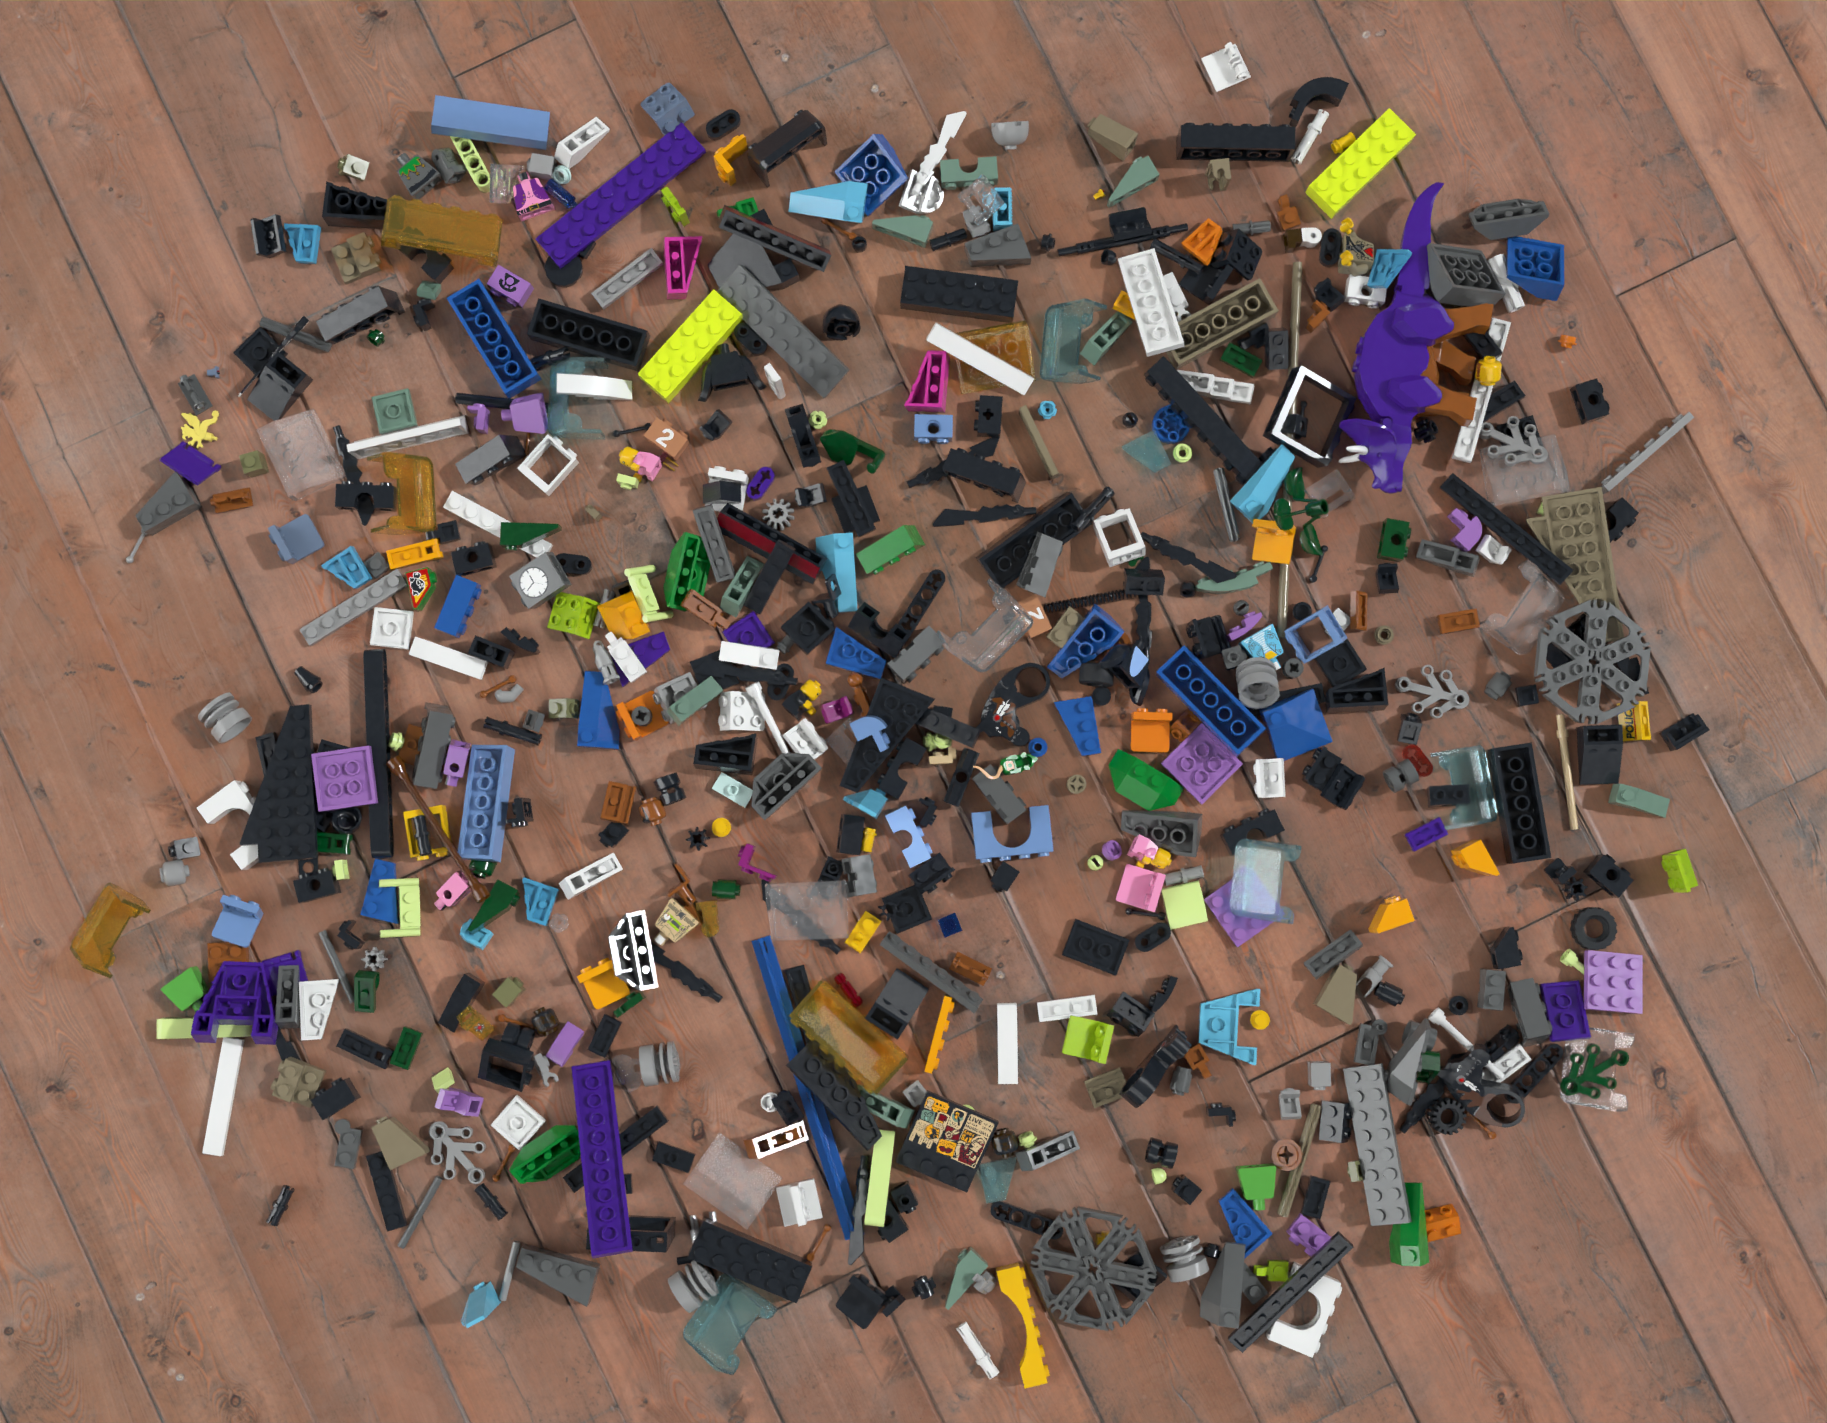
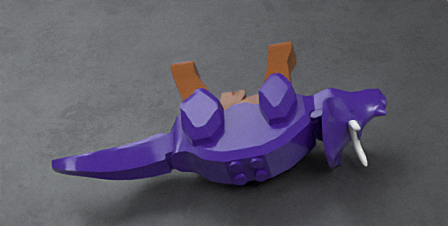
(1402, 356)

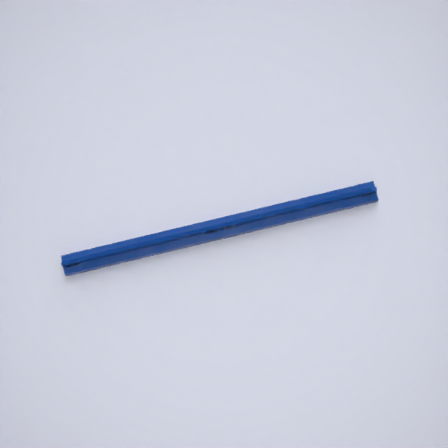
(815, 1109)

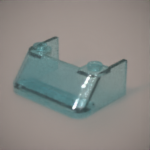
(1062, 341)
(560, 421)
(1470, 767)

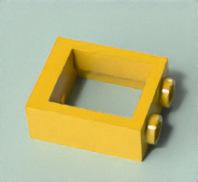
(410, 829)

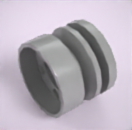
(1257, 683)
(224, 717)
(655, 1064)
(1185, 1263)
(689, 1288)

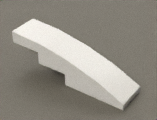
(594, 387)
(1219, 387)
(448, 658)
(1007, 1043)

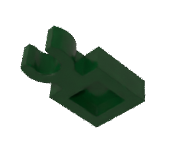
(632, 1000)

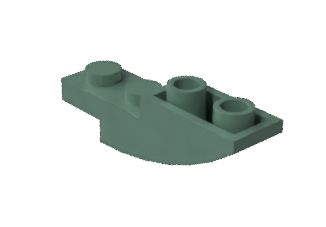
(1243, 581)

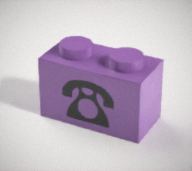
(509, 286)

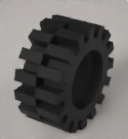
(1438, 1108)

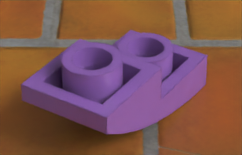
(1249, 622)
(564, 1044)

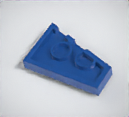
(853, 656)
(1081, 723)
(381, 901)
(1243, 1222)

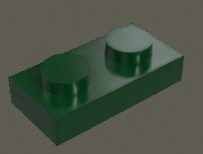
(1241, 360)
(406, 1048)

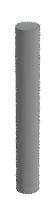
(509, 1270)

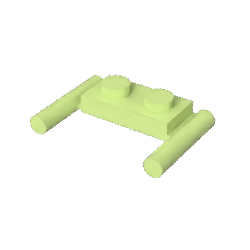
(644, 593)
(408, 907)

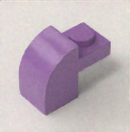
(1469, 531)
(459, 1101)

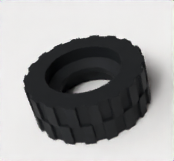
(1608, 923)

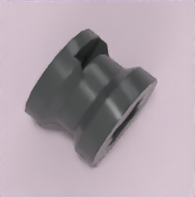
(1290, 666)
(644, 718)

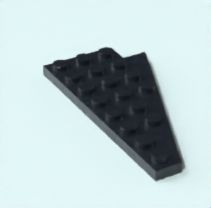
(285, 807)

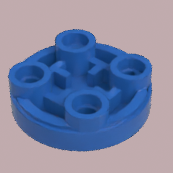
(1169, 426)

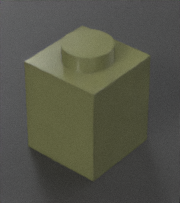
(254, 463)
(509, 991)

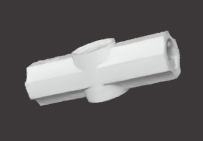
(1512, 297)

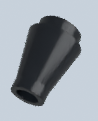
(310, 681)

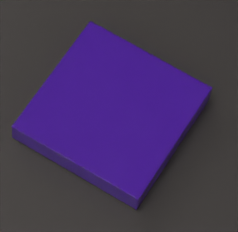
(749, 632)

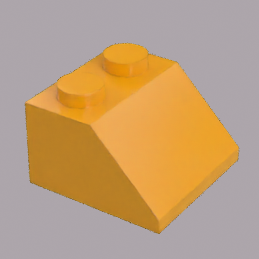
(624, 617)
(1475, 858)
(1391, 915)

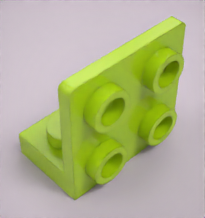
(573, 614)
(1679, 871)
(1088, 1039)

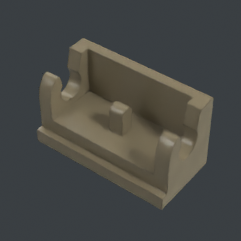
(1218, 171)

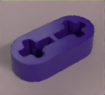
(757, 481)

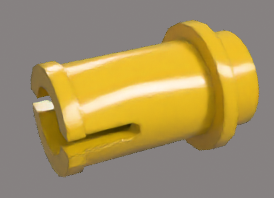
(1342, 143)
(868, 838)

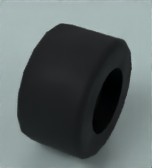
(1094, 676)

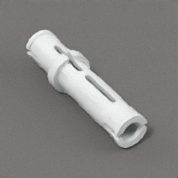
(1313, 130)
(982, 1358)

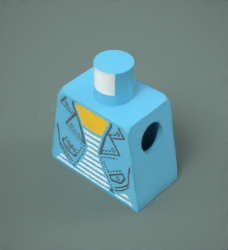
(1263, 645)

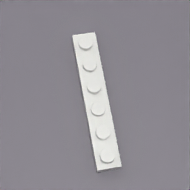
(487, 520)

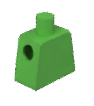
(187, 989)
(1257, 1183)

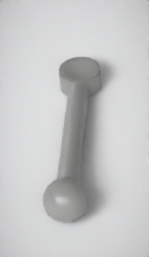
(129, 559)

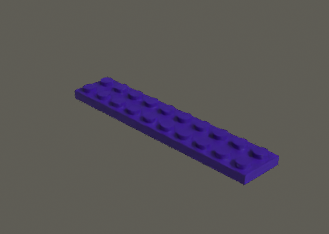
(620, 195)
(601, 1160)

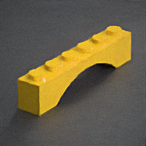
(1031, 1364)

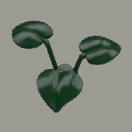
(1315, 508)

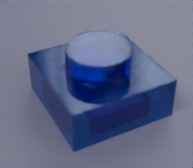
(949, 925)

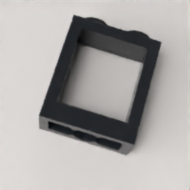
(501, 1075)

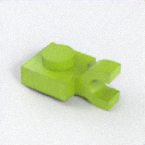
(1275, 1270)

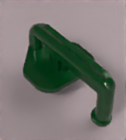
(844, 446)

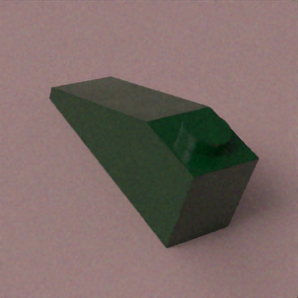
(520, 535)
(499, 902)

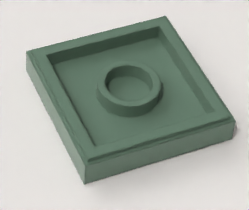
(394, 411)

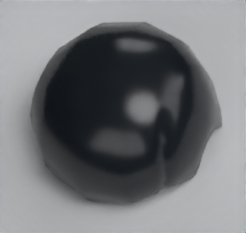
(346, 820)

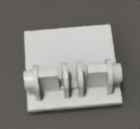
(1226, 67)

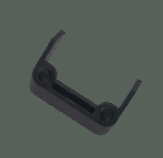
(785, 143)

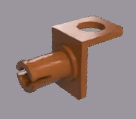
(681, 889)

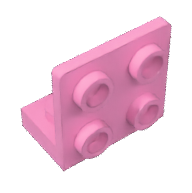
(1140, 887)

